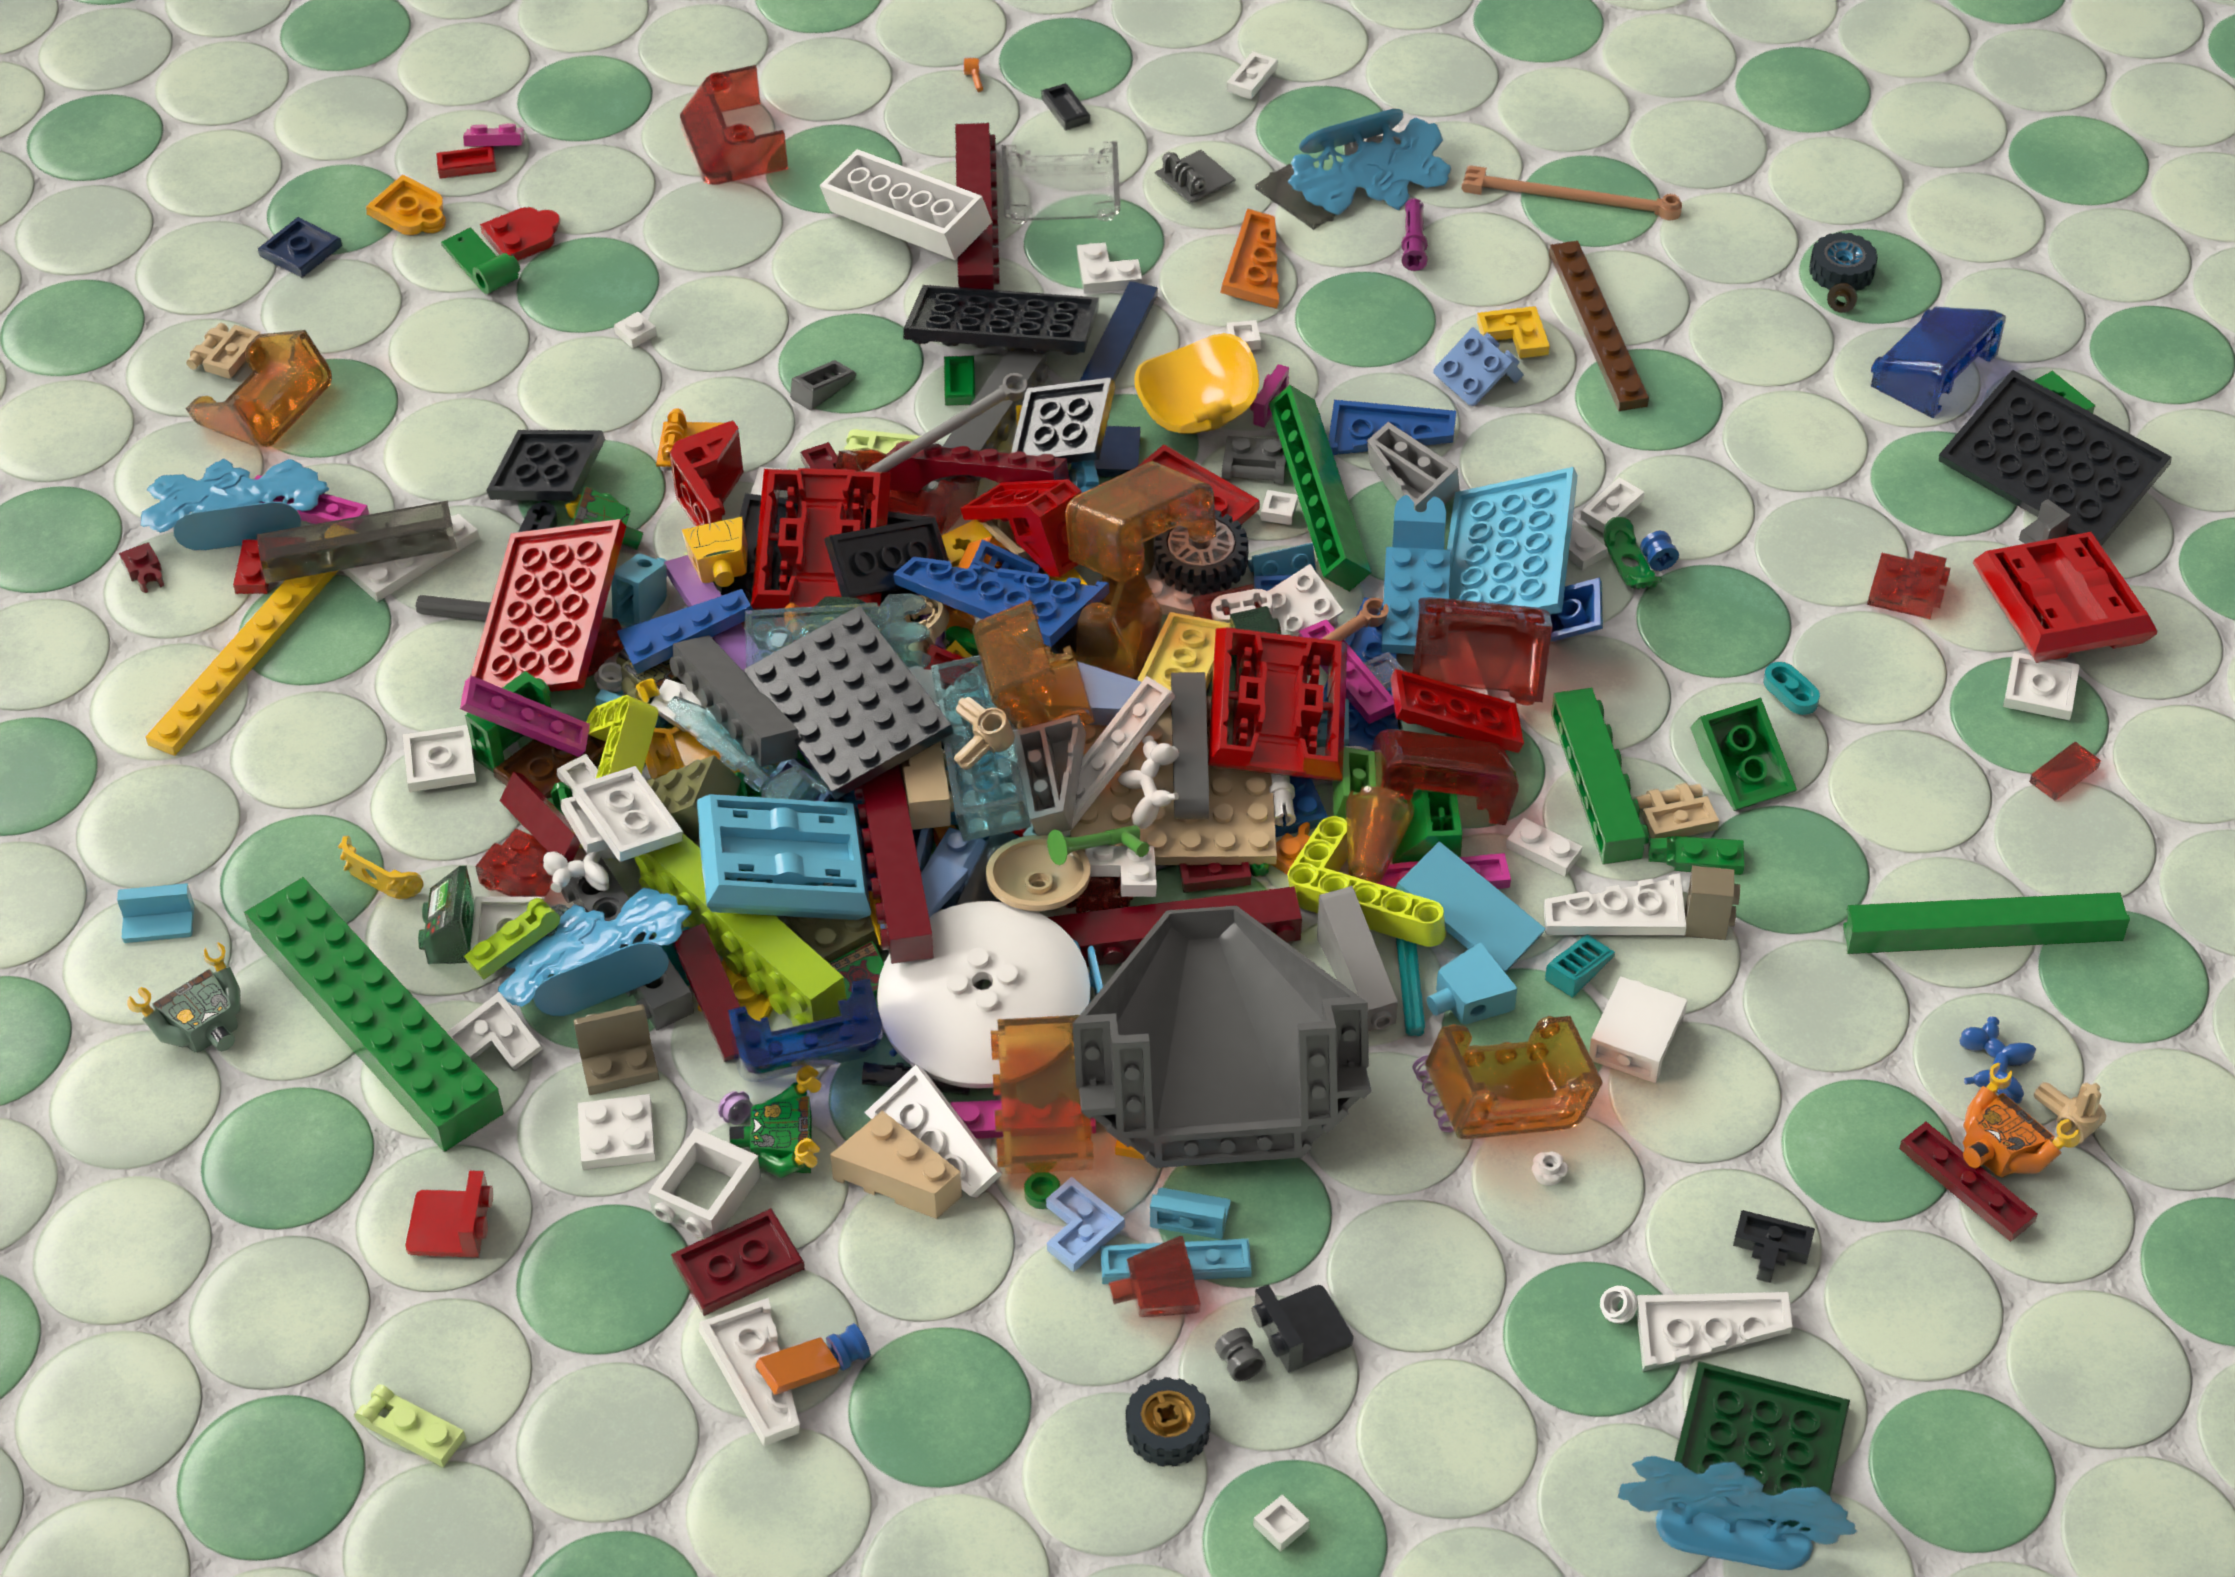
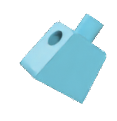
(638, 589)
(1473, 987)

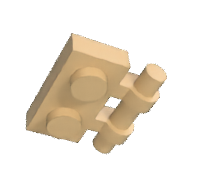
(228, 350)
(1683, 818)

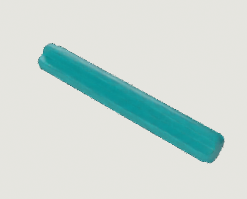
(1410, 988)

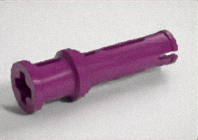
(1414, 241)

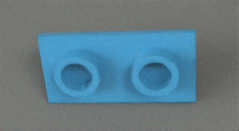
(1283, 561)

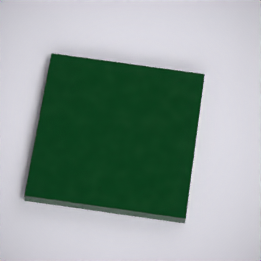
(1766, 1427)

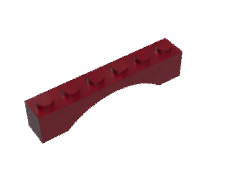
(1000, 467)

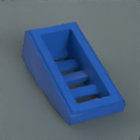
(1005, 557)

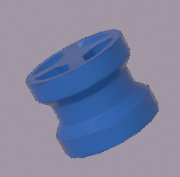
(1659, 550)
(848, 1346)

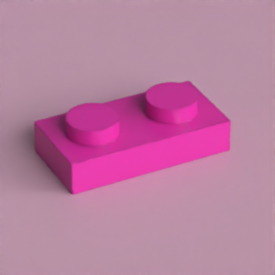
(503, 136)
(1272, 387)

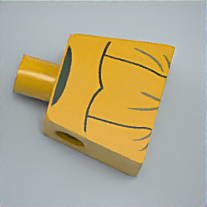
(718, 550)

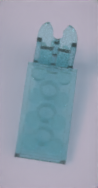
(776, 628)
(794, 783)

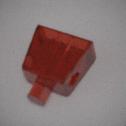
(1159, 1281)

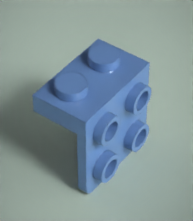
(1476, 366)

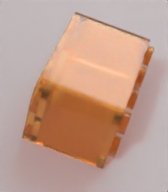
(1116, 517)
(1026, 675)
(1514, 1085)
(1039, 1097)

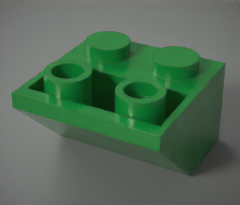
(1434, 820)

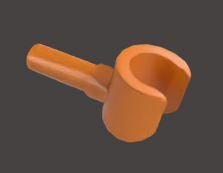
(971, 67)

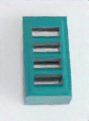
(1572, 983)

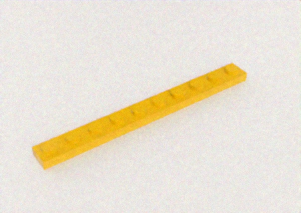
(235, 662)

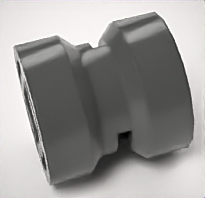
(1242, 1358)

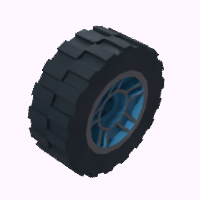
(1843, 259)

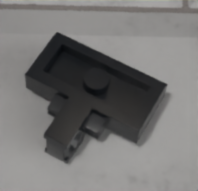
(1772, 1241)

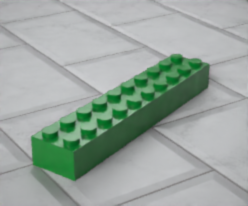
(374, 1014)

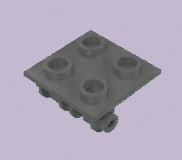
(1193, 175)

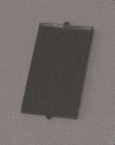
(1281, 192)

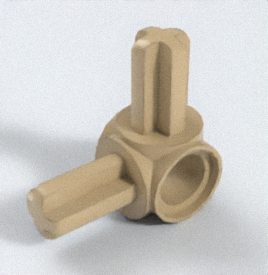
(985, 738)
(2083, 1110)

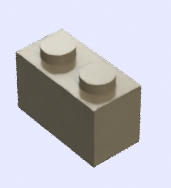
(1710, 902)

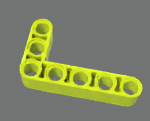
(627, 730)
(1383, 907)

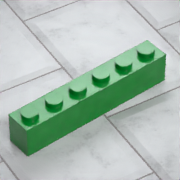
(1599, 776)

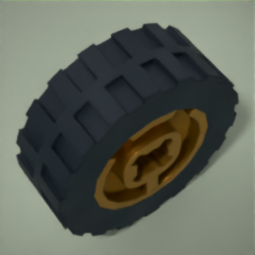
(1167, 1421)

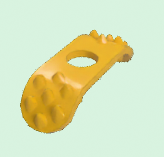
(392, 883)

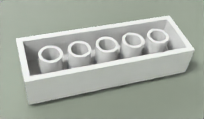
(906, 204)

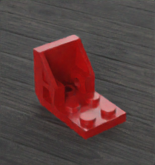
(706, 471)
(1035, 515)

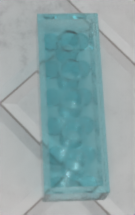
(991, 793)

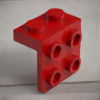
(449, 1220)

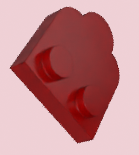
(522, 232)

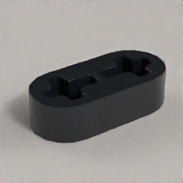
(539, 511)

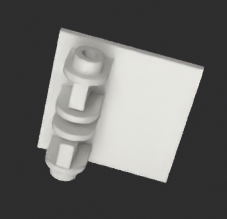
(1303, 602)

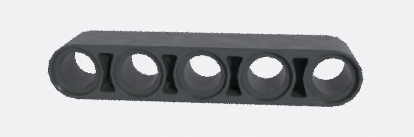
(1190, 739)

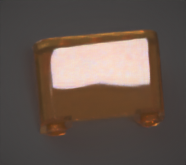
(283, 385)
(1123, 631)

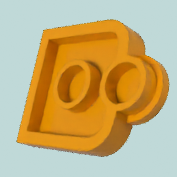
(408, 207)

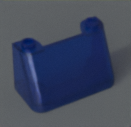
(1935, 354)
(823, 1043)

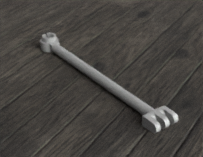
(1002, 394)

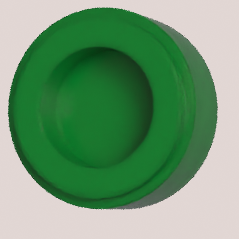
(1039, 1188)

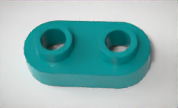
(1793, 690)

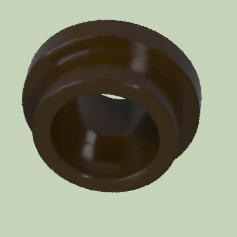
(1846, 291)

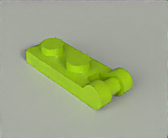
(513, 938)

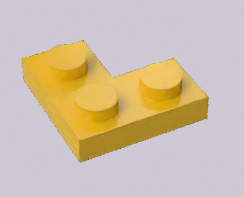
(1517, 323)

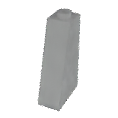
(1354, 955)

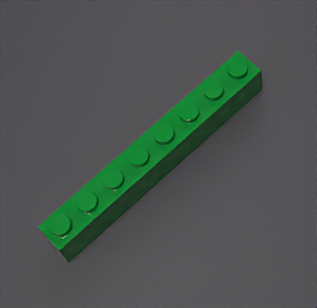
(1319, 489)

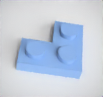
(1088, 1225)

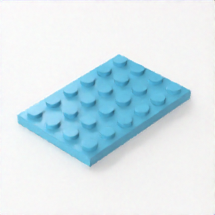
(1513, 541)

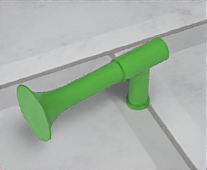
(1061, 846)

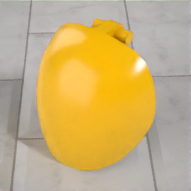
(1199, 384)

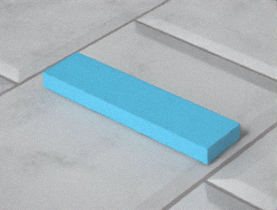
(1207, 1259)

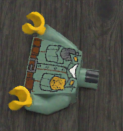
(197, 1011)

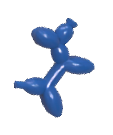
(2013, 1055)

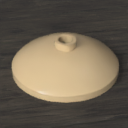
(1029, 879)

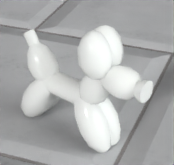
(1148, 807)
(562, 871)

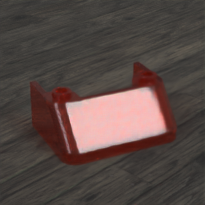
(731, 151)

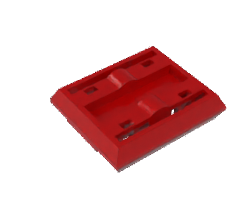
(826, 506)
(2064, 596)
(1275, 706)

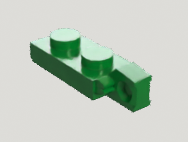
(1694, 851)

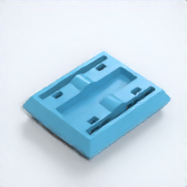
(785, 857)

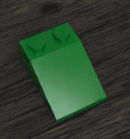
(1743, 754)

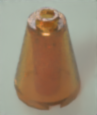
(1374, 830)

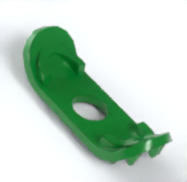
(1621, 543)

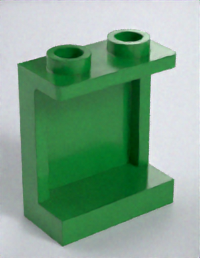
(491, 739)

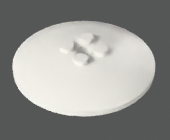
(947, 1023)

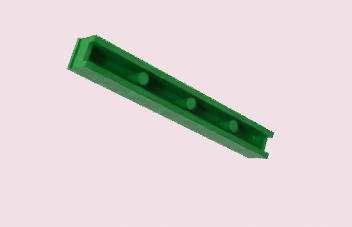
(1985, 923)

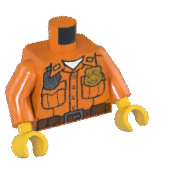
(2007, 1136)

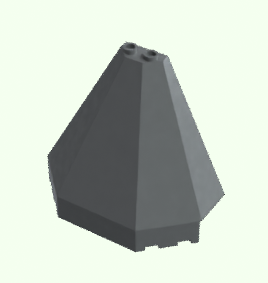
(1220, 1044)

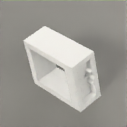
(719, 1156)

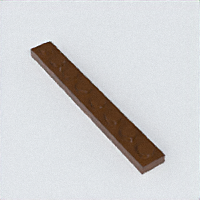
(1598, 326)

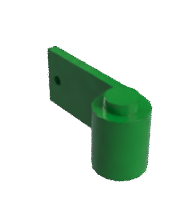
(480, 262)

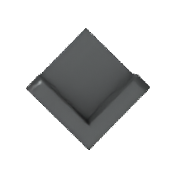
(2051, 524)

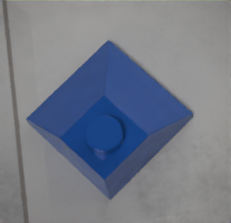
(1580, 610)

